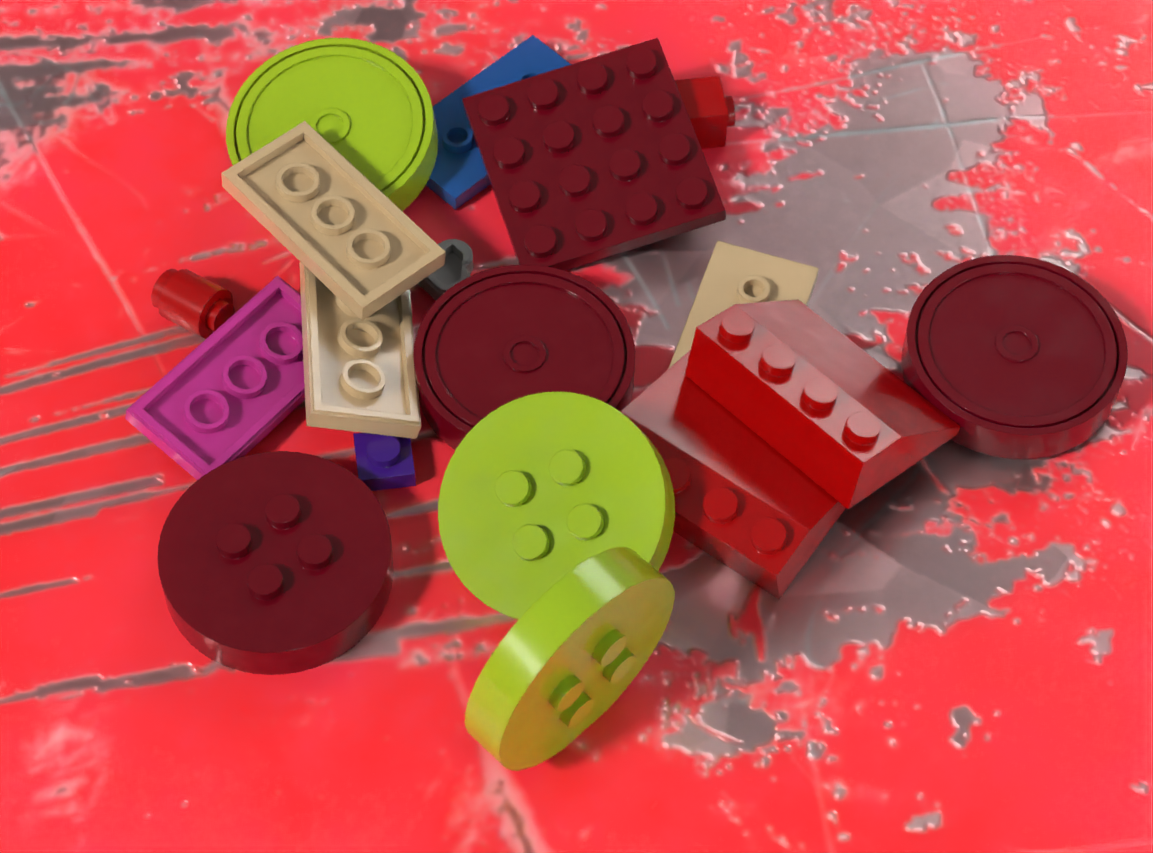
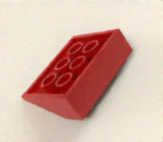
(815, 396)
(732, 486)

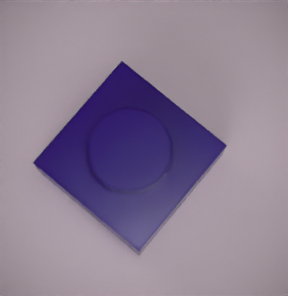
(384, 461)

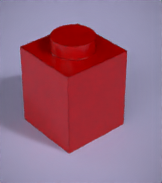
(708, 109)

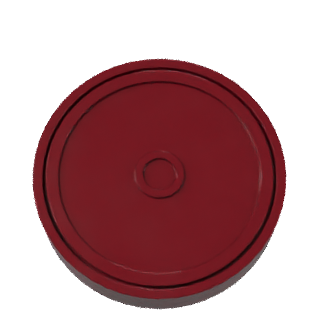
(516, 337)
(1015, 355)
(276, 562)

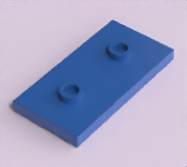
(458, 165)

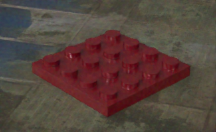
(593, 158)

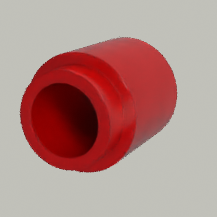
(192, 301)

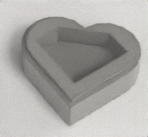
(456, 268)

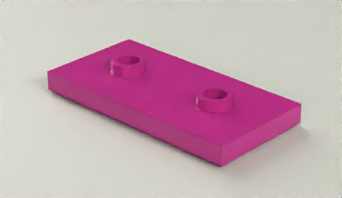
(230, 385)

